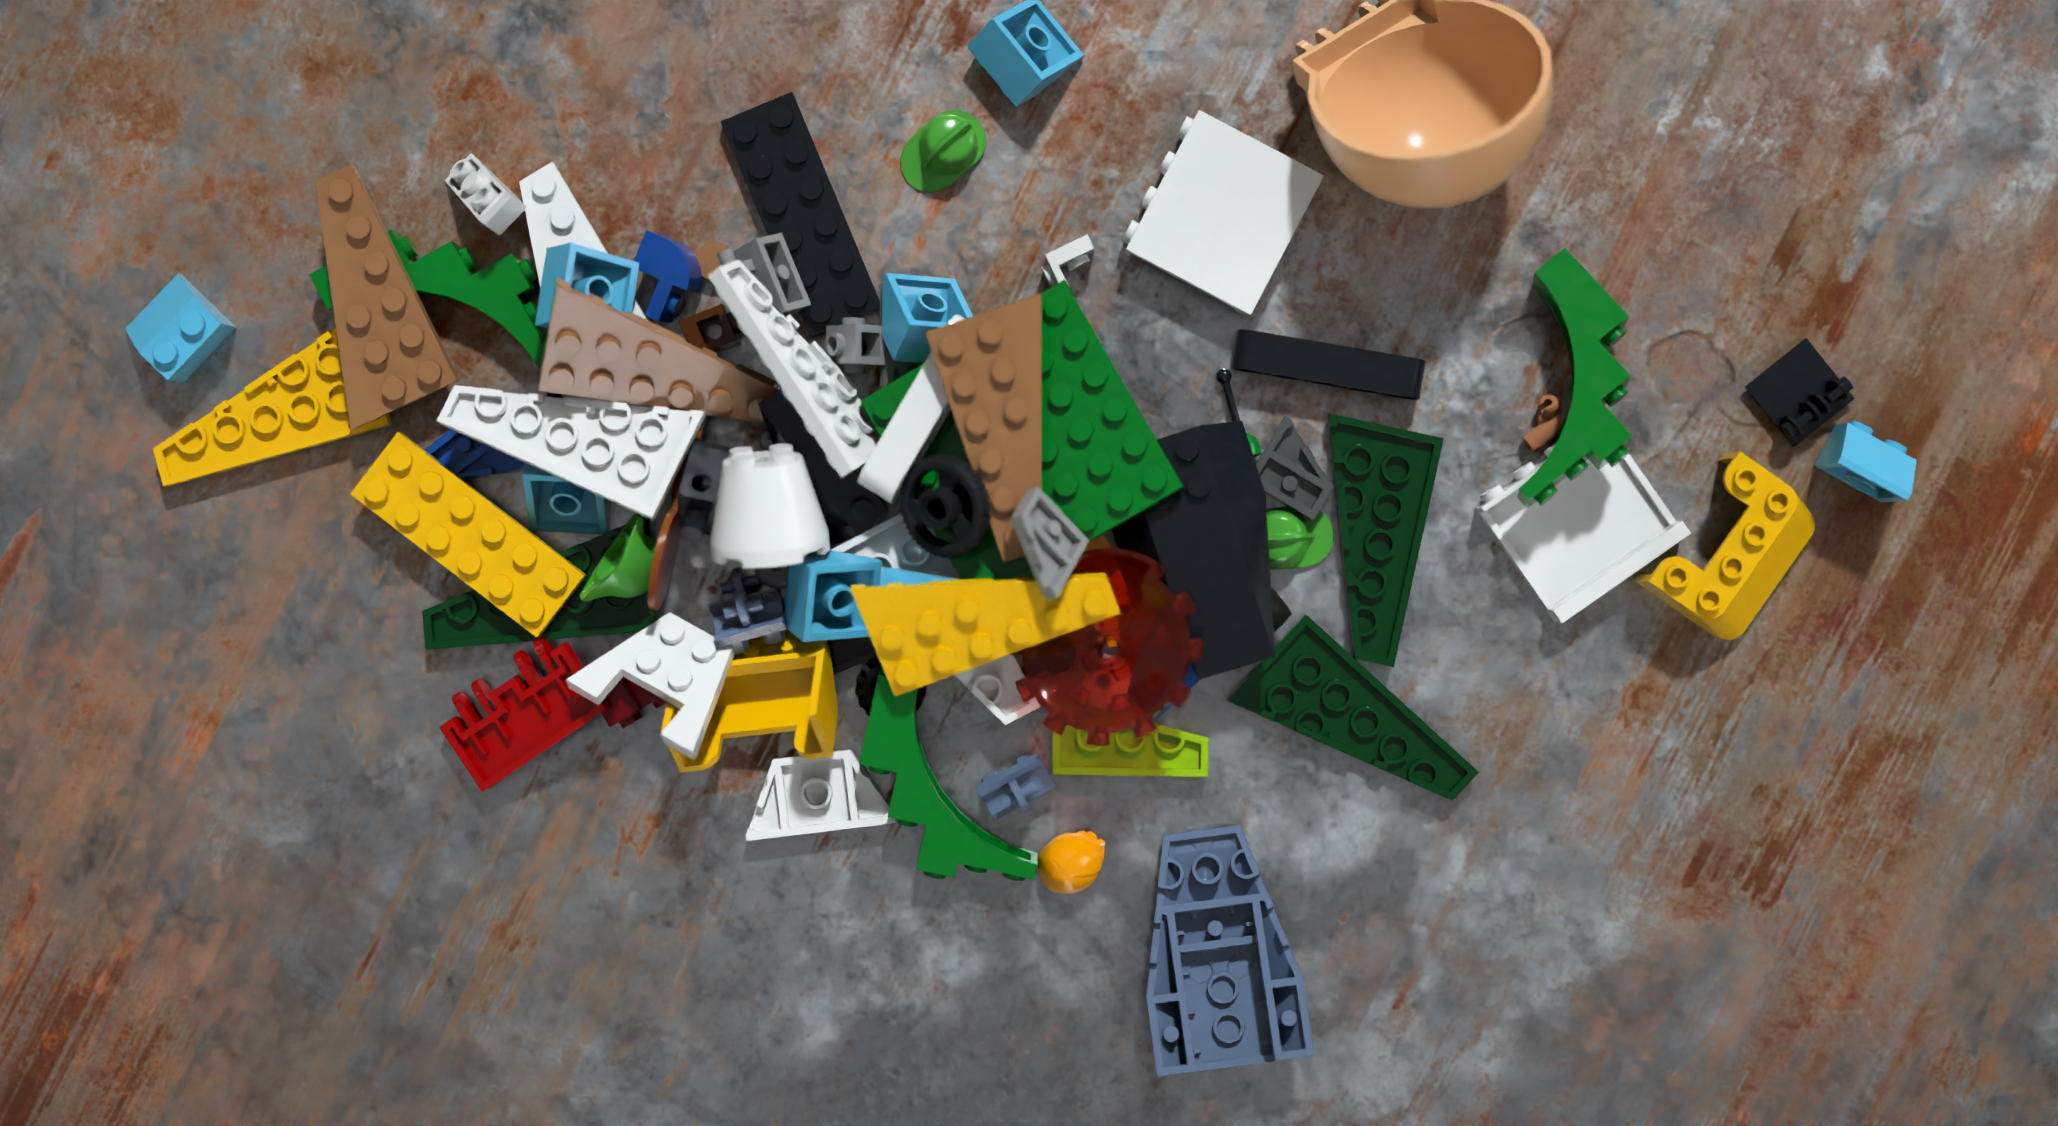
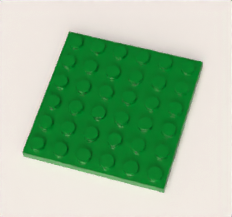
(1095, 442)

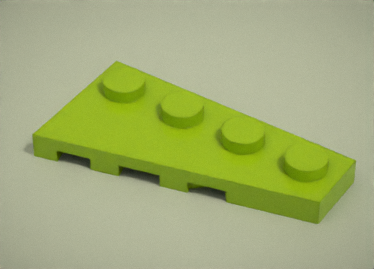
(1160, 754)

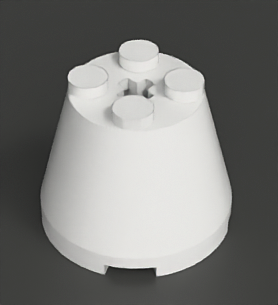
(766, 510)

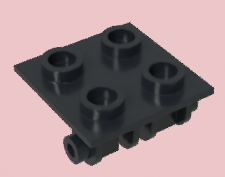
(1800, 392)

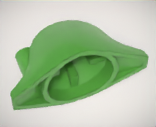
(625, 565)

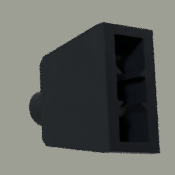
(694, 498)

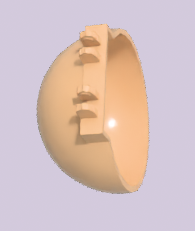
(1429, 97)

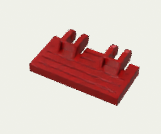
(519, 718)

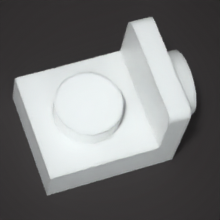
(1071, 255)

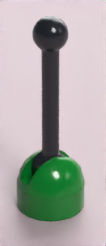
(1224, 376)

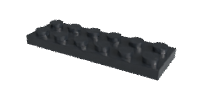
(801, 204)

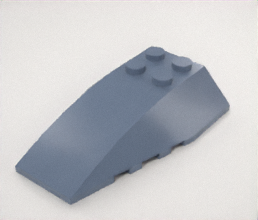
(1220, 961)

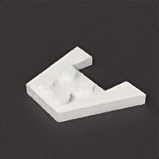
(674, 664)

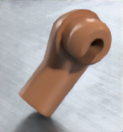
(1548, 423)

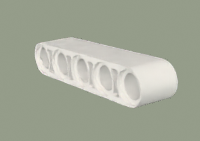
(908, 433)

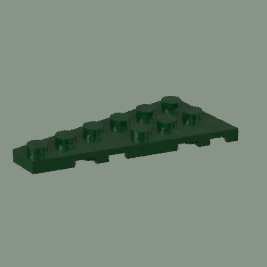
(1382, 504)
(476, 621)
(1338, 702)

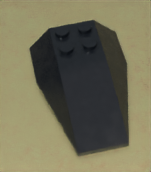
(1213, 544)

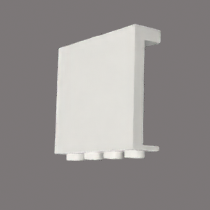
(1222, 212)
(1584, 536)

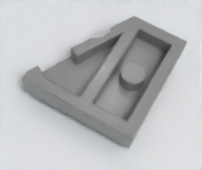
(1048, 541)

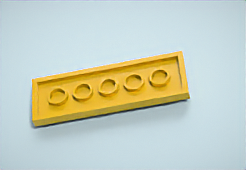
(468, 534)

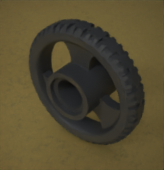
(946, 506)

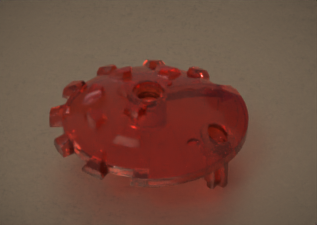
(1142, 675)

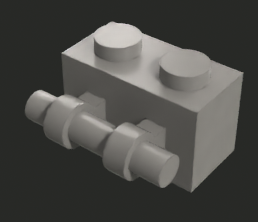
(775, 269)

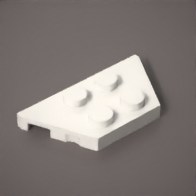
(817, 797)

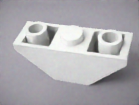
(484, 194)

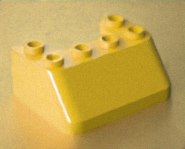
(1749, 560)
(771, 692)

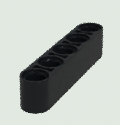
(1328, 364)

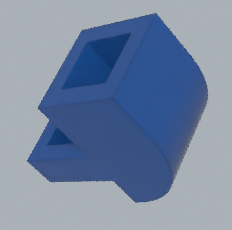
(674, 267)

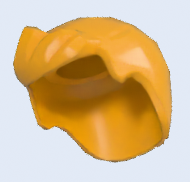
(1071, 861)

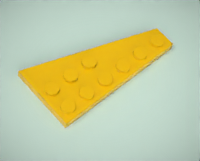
(277, 414)
(961, 624)

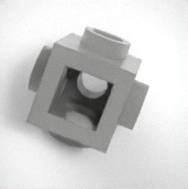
(855, 345)

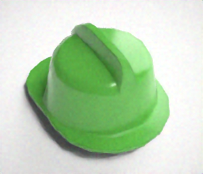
(942, 151)
(1297, 539)

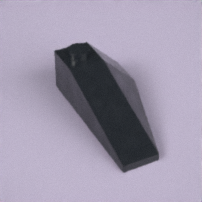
(844, 503)

